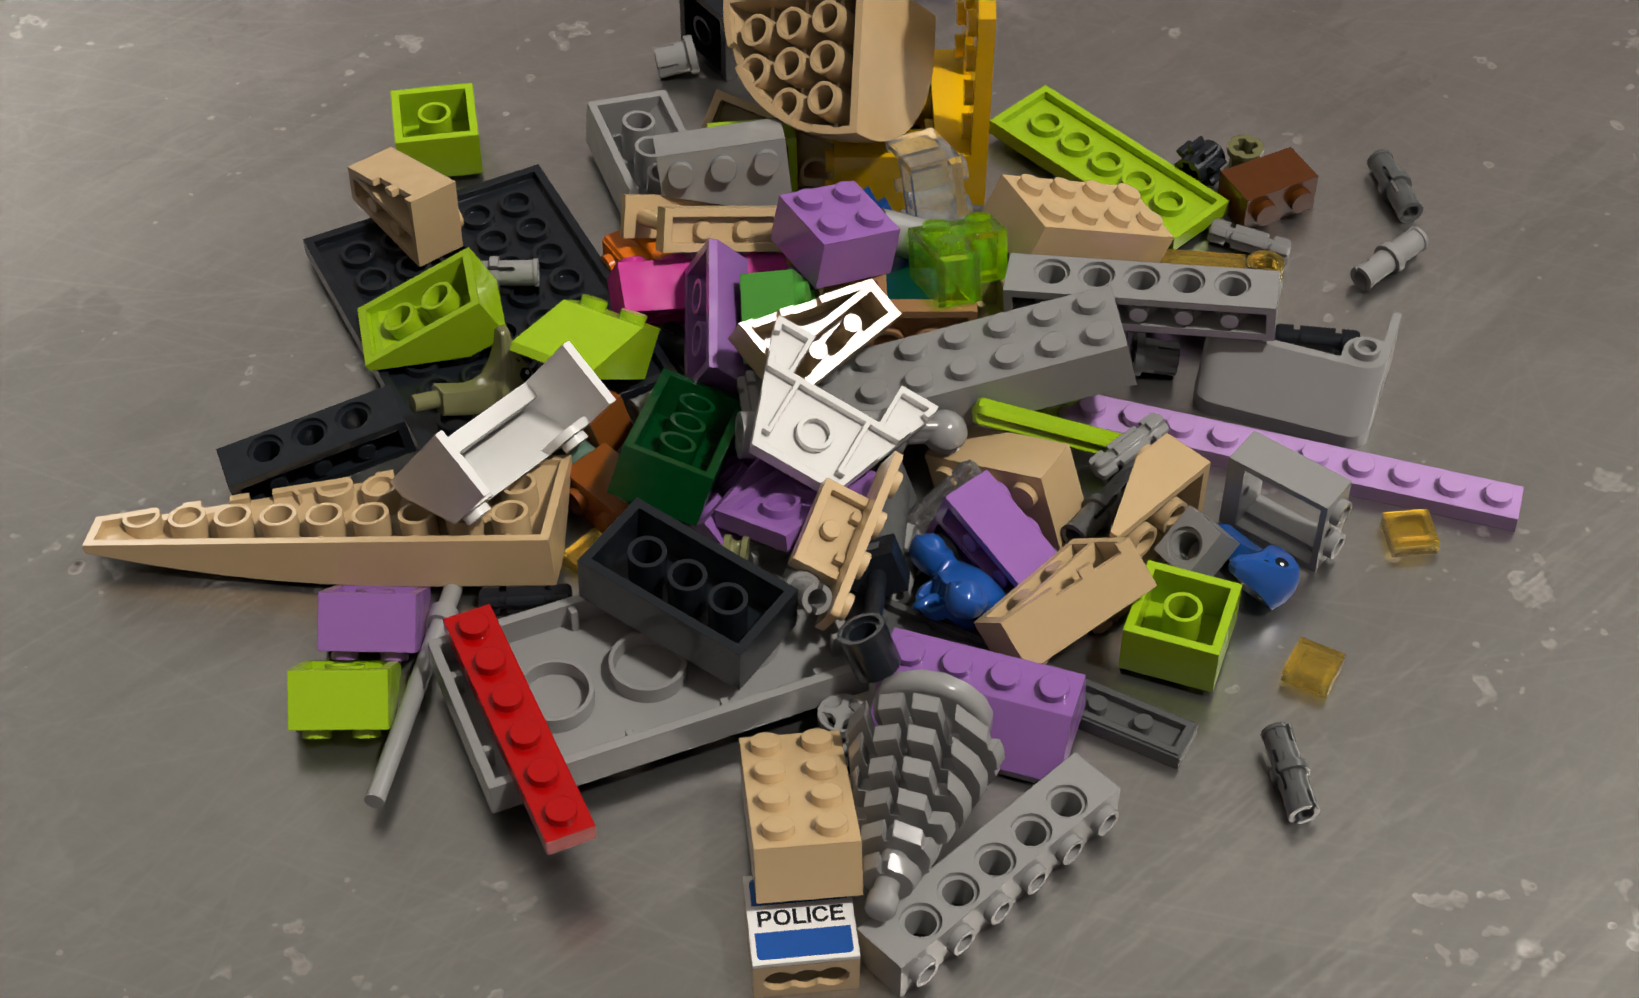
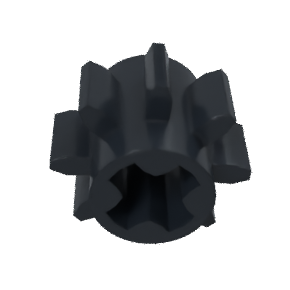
(1201, 160)

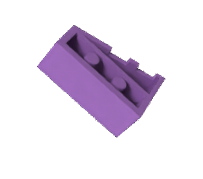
(992, 531)

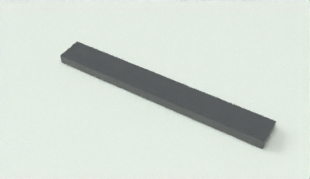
(1106, 712)

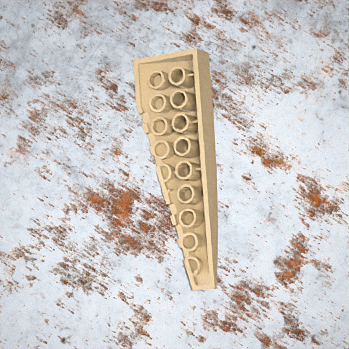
(354, 535)

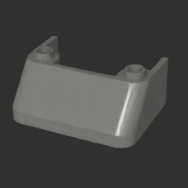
(1297, 387)

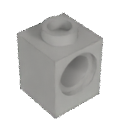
(1195, 526)

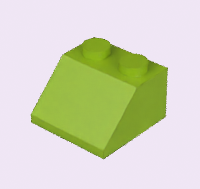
(342, 697)

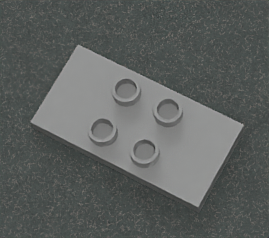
(630, 700)

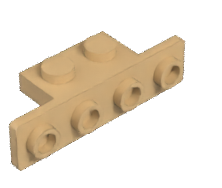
(839, 532)

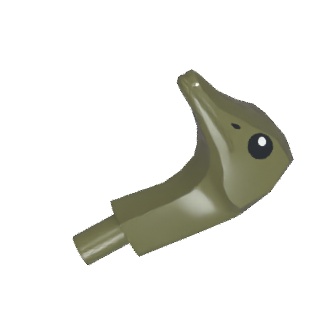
(498, 378)

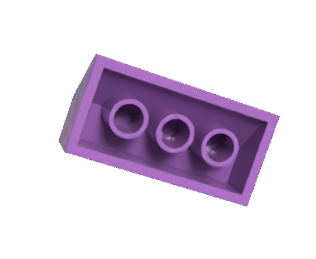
(1031, 702)

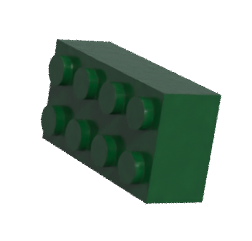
(677, 447)

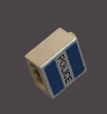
(800, 945)

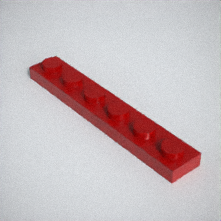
(520, 730)

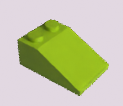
(433, 316)
(609, 342)

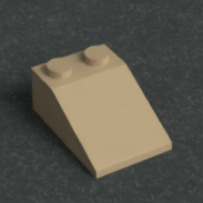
(1159, 489)

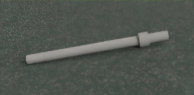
(411, 699)

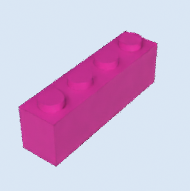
(659, 285)

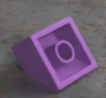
(372, 620)

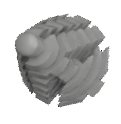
(916, 776)

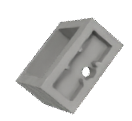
(1272, 524)

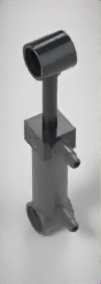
(866, 636)

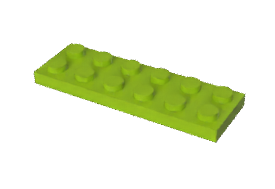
(1085, 148)

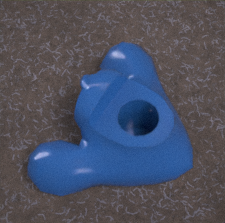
(955, 587)

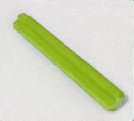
(1041, 425)

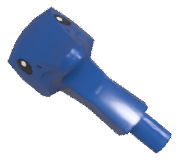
(1266, 572)

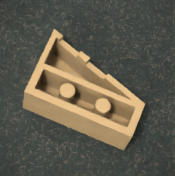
(840, 321)
(1066, 598)

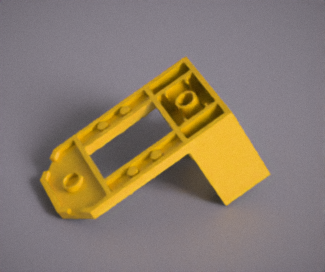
(955, 107)

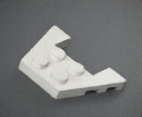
(816, 433)

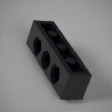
(319, 446)

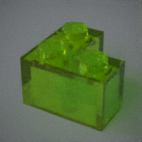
(957, 256)

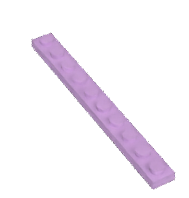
(1371, 475)

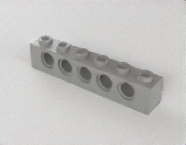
(1156, 295)
(997, 848)

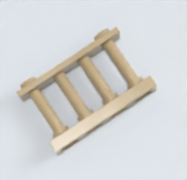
(688, 224)

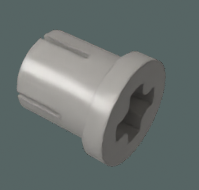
(676, 58)

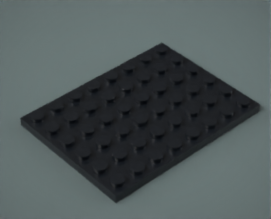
(503, 217)

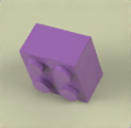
(835, 234)

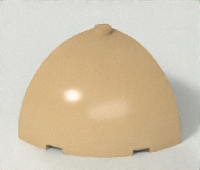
(835, 64)

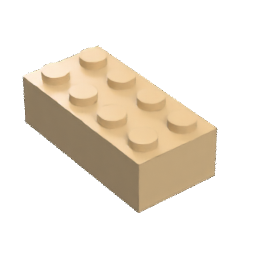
(1077, 219)
(800, 817)

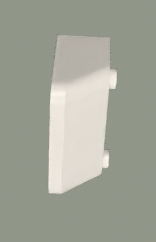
(506, 441)

